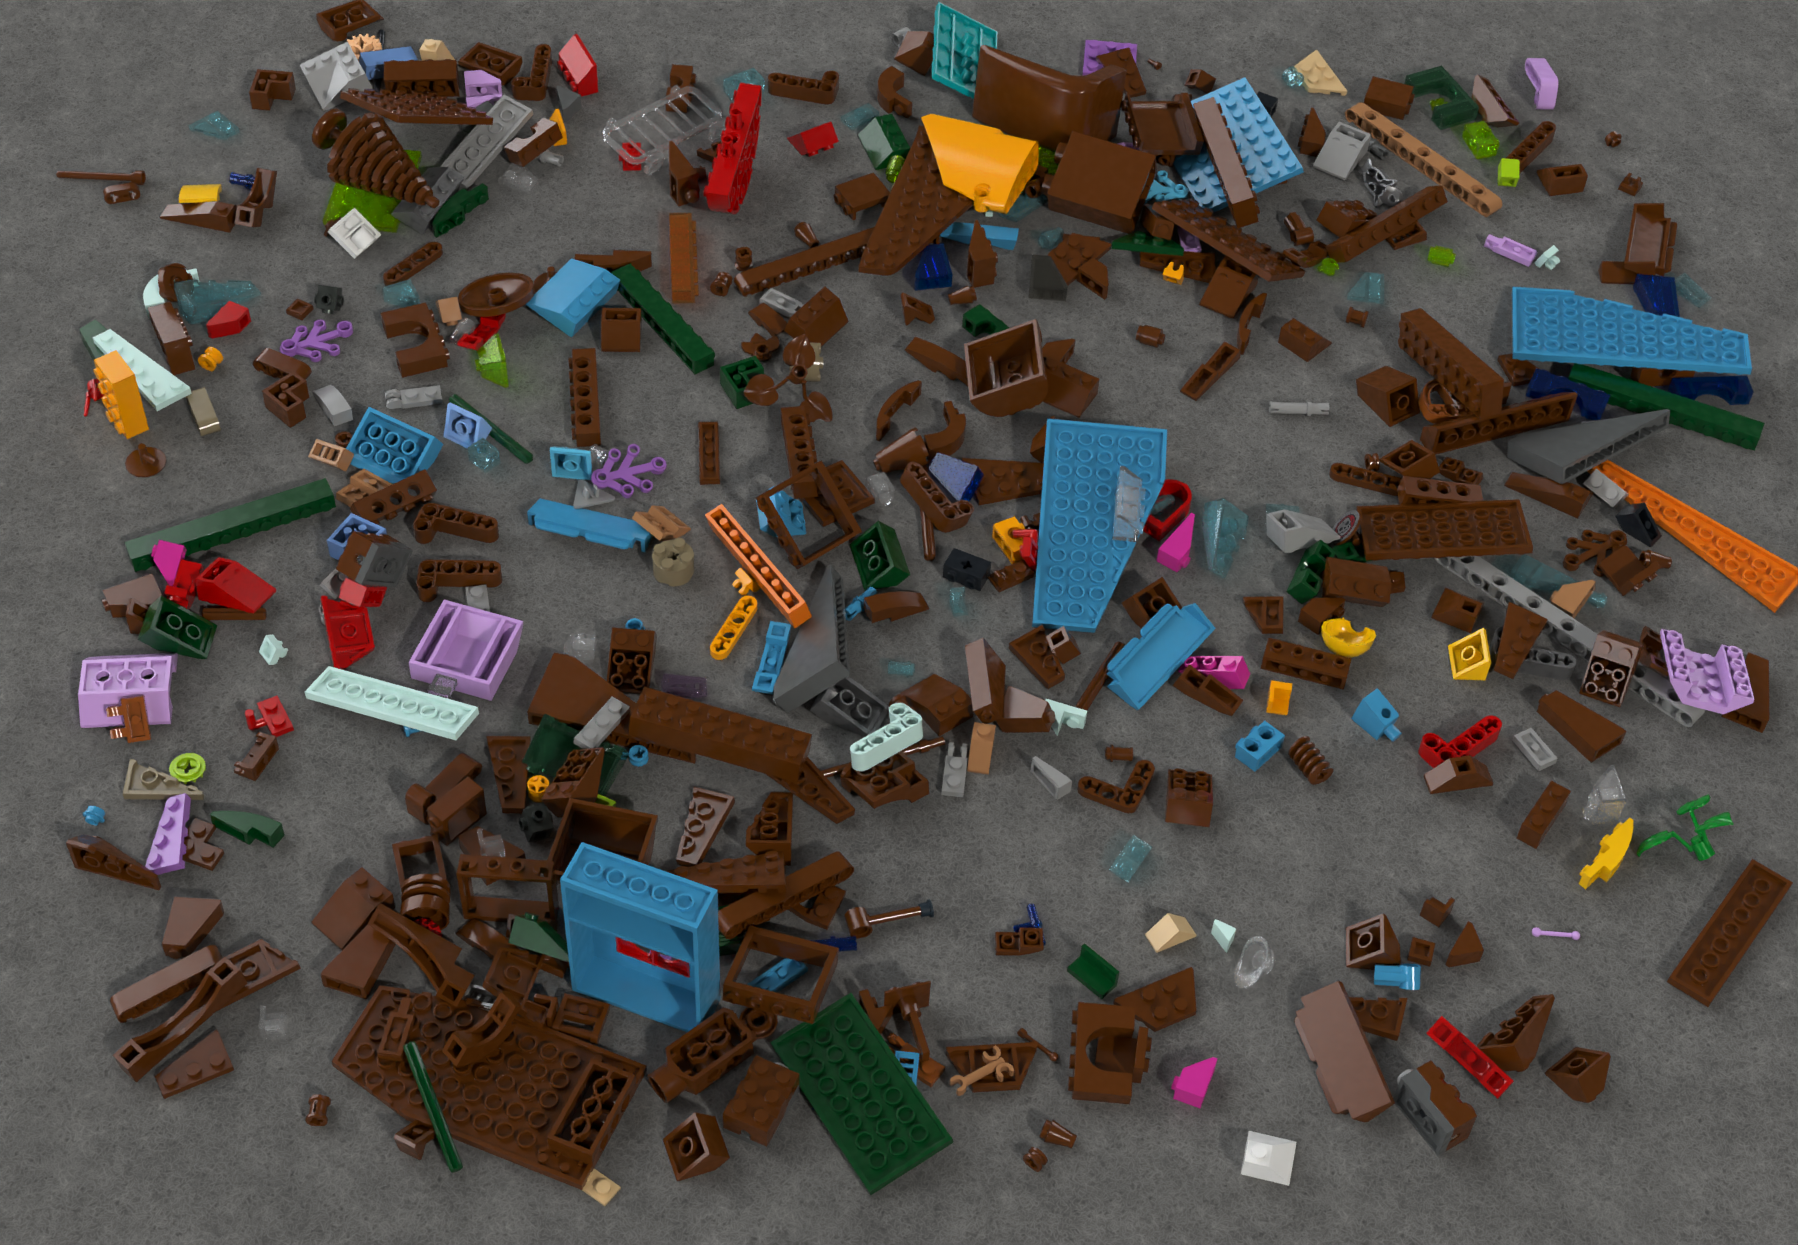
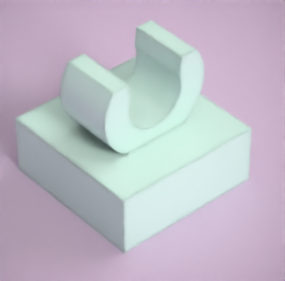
(1548, 258)
(272, 649)

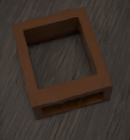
(457, 811)
(414, 847)

